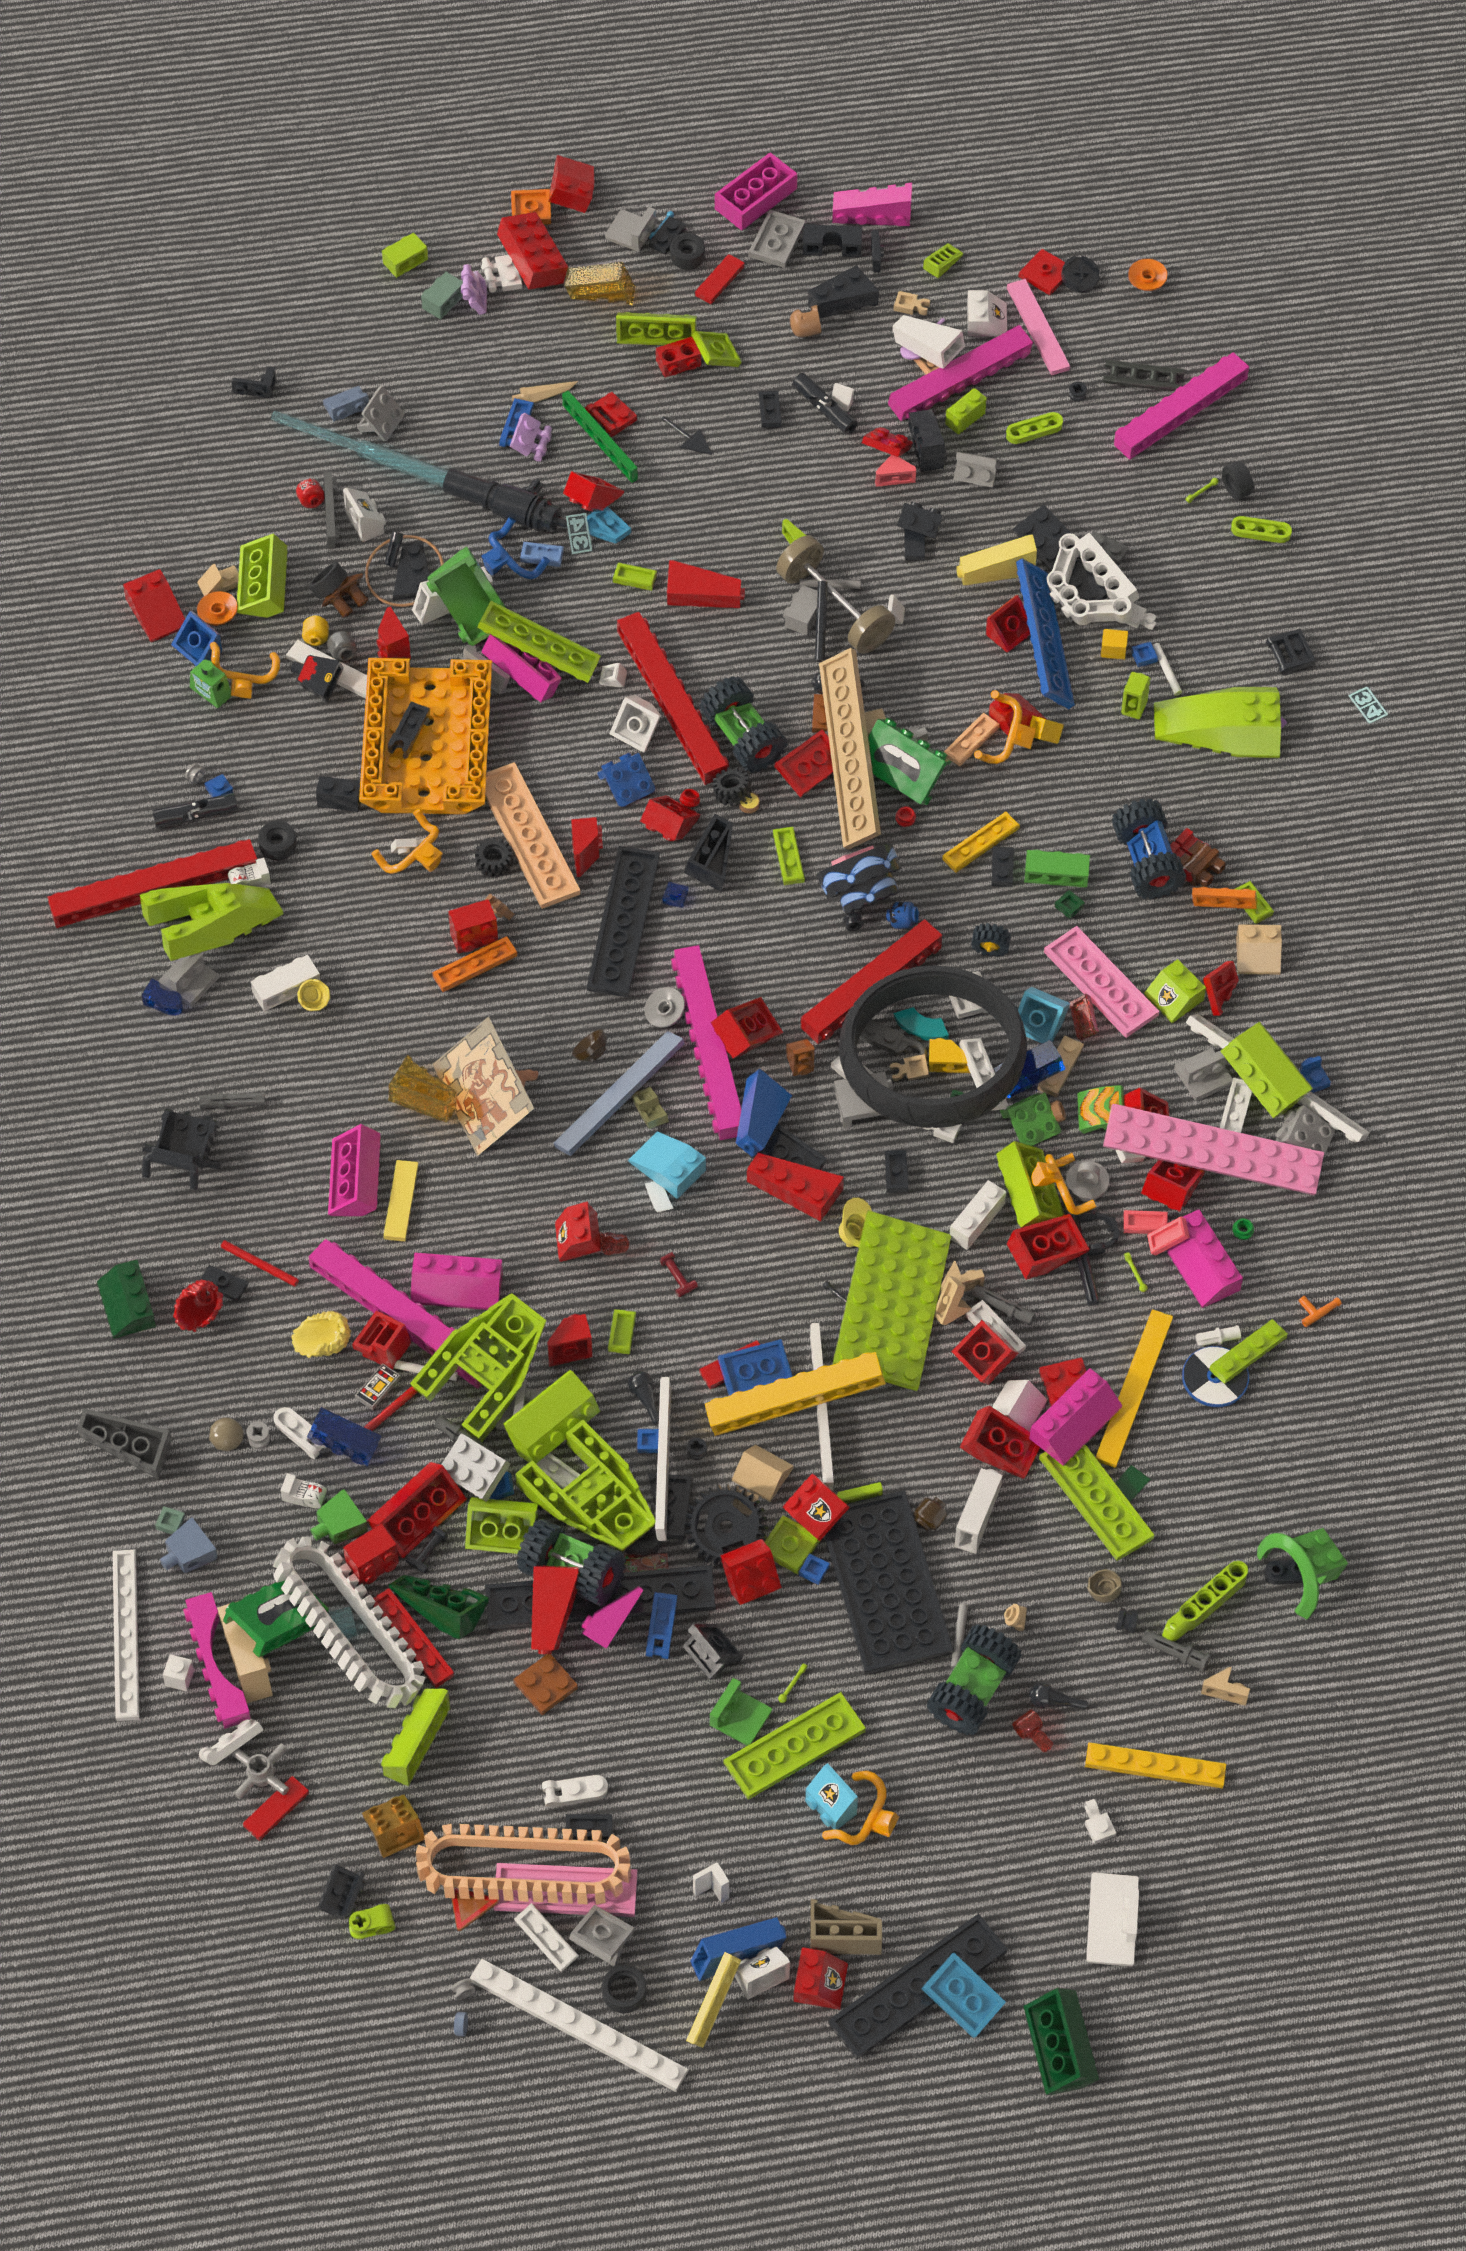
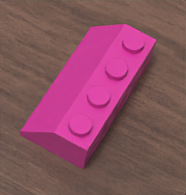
(354, 1172)
(1205, 1263)
(456, 1281)
(1075, 1417)

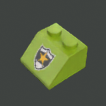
(1175, 991)

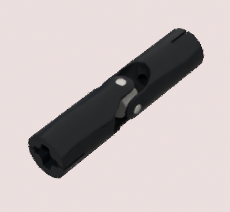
(824, 403)
(179, 813)

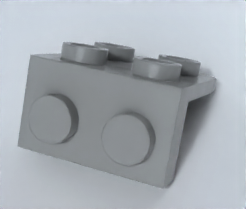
(631, 229)
(1305, 1130)

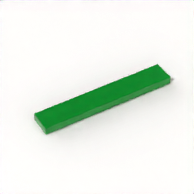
(599, 436)

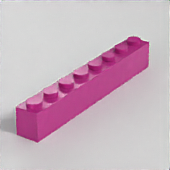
(961, 373)
(1181, 405)

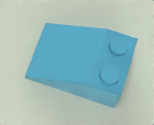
(669, 1163)

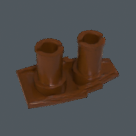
(350, 587)

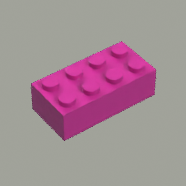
(755, 191)

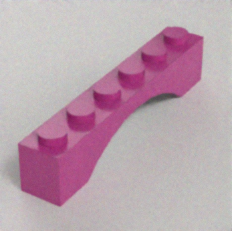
(230, 1700)

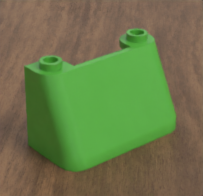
(465, 593)

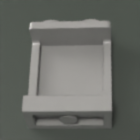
(850, 1105)

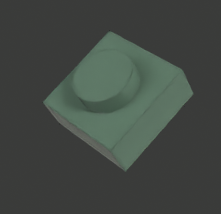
(169, 1520)

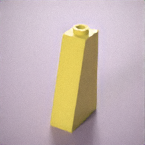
(996, 562)

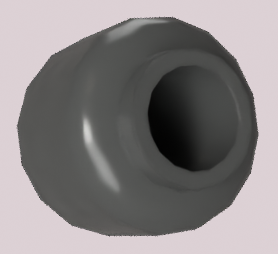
(342, 646)

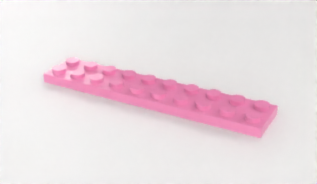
(1213, 1149)

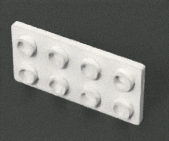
(1112, 1919)

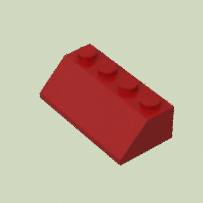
(419, 1507)

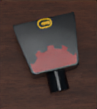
(318, 675)

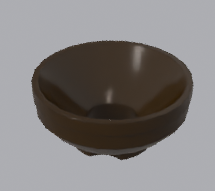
(591, 1046)

